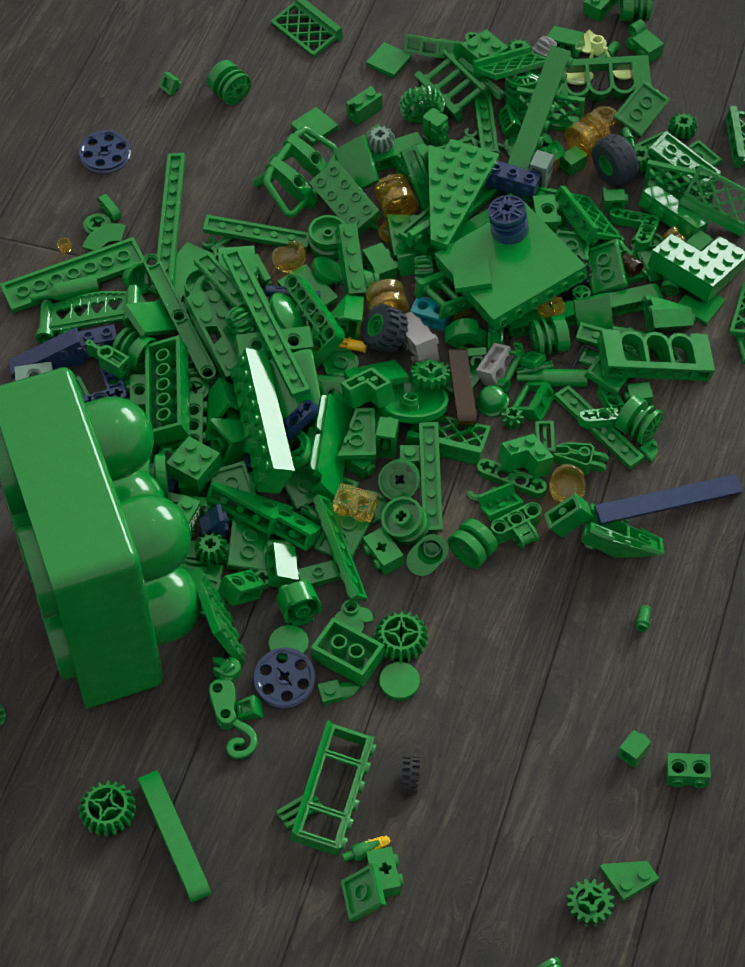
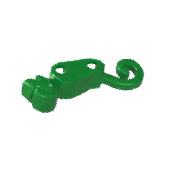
(225, 703)

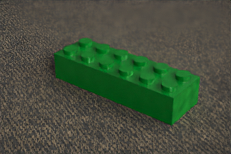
(167, 389)

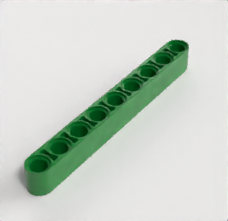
(621, 301)

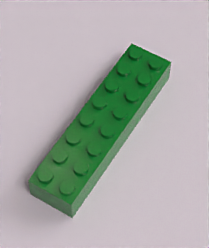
(262, 421)

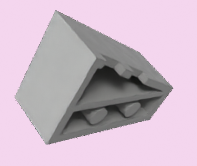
(420, 340)

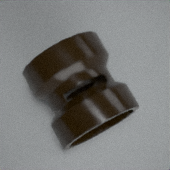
(632, 265)

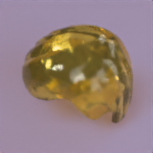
(289, 257)
(566, 481)

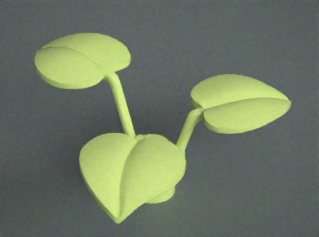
(595, 45)

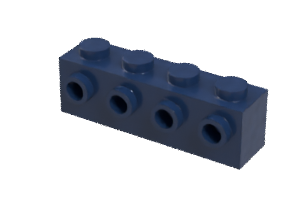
(514, 180)

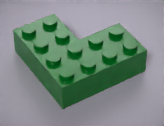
(698, 271)

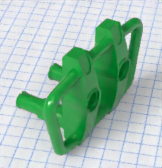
(288, 178)

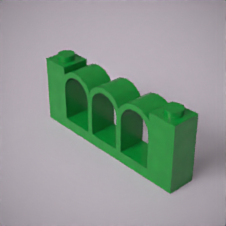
(637, 65)
(696, 347)

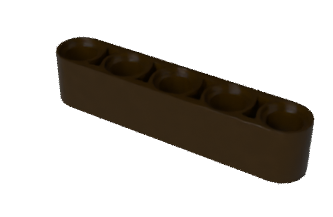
(462, 387)

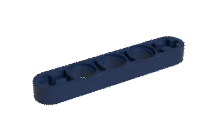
(291, 430)

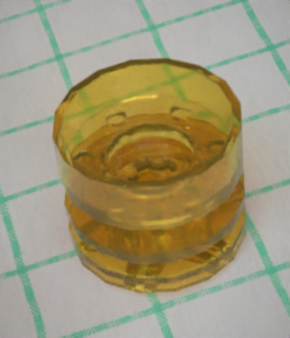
(586, 132)
(395, 195)

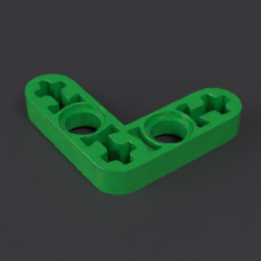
(642, 222)
(592, 419)

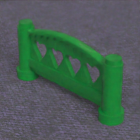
(51, 323)

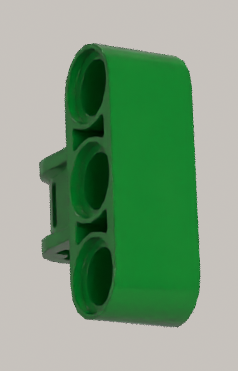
(524, 531)

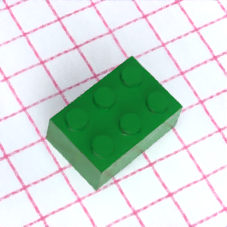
(347, 652)

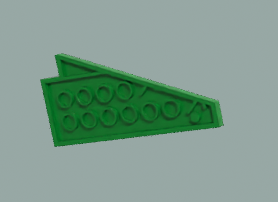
(454, 184)

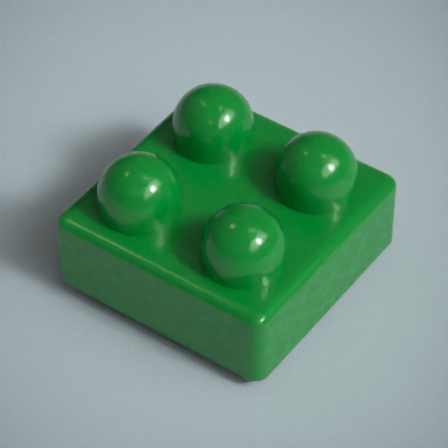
(95, 533)

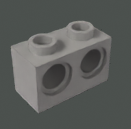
(494, 364)

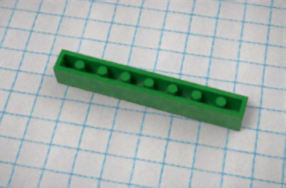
(541, 107)

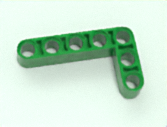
(329, 333)

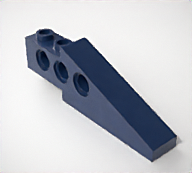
(66, 349)

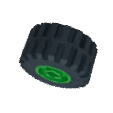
(384, 328)

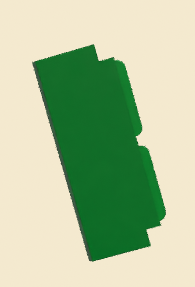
(333, 424)

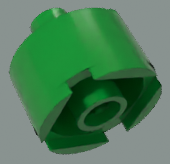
(298, 602)

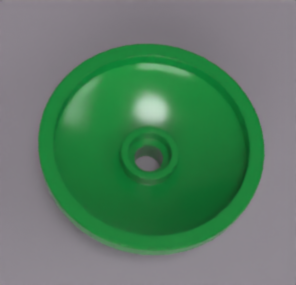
(287, 311)

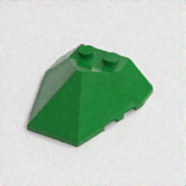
(620, 539)

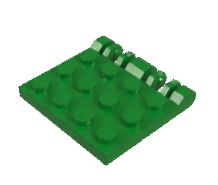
(218, 615)

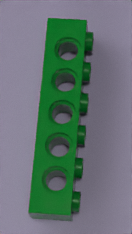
(197, 424)

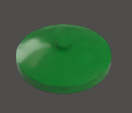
(415, 403)

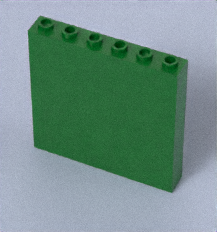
(520, 273)

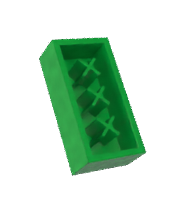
(345, 197)

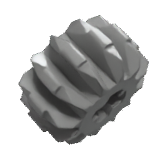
(543, 46)

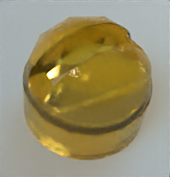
(64, 245)

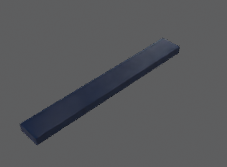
(667, 499)

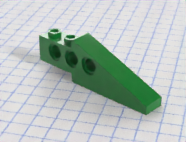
(265, 515)

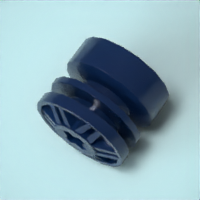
(508, 219)

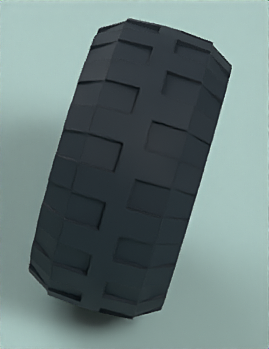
(615, 160)

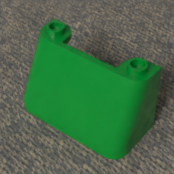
(287, 404)

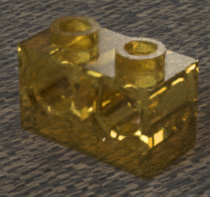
(358, 498)

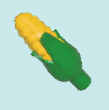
(358, 850)

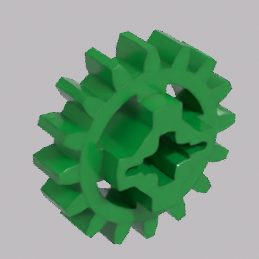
(430, 374)
(583, 909)

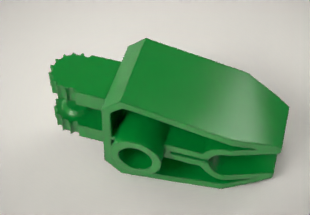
(580, 455)

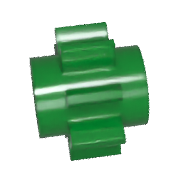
(512, 418)

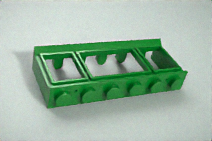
(318, 842)

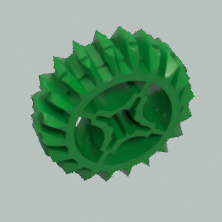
(419, 101)
(414, 637)
(103, 799)

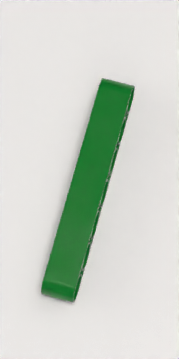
(174, 836)

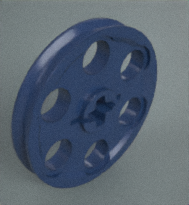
(100, 152)
(283, 686)

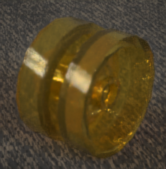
(387, 292)

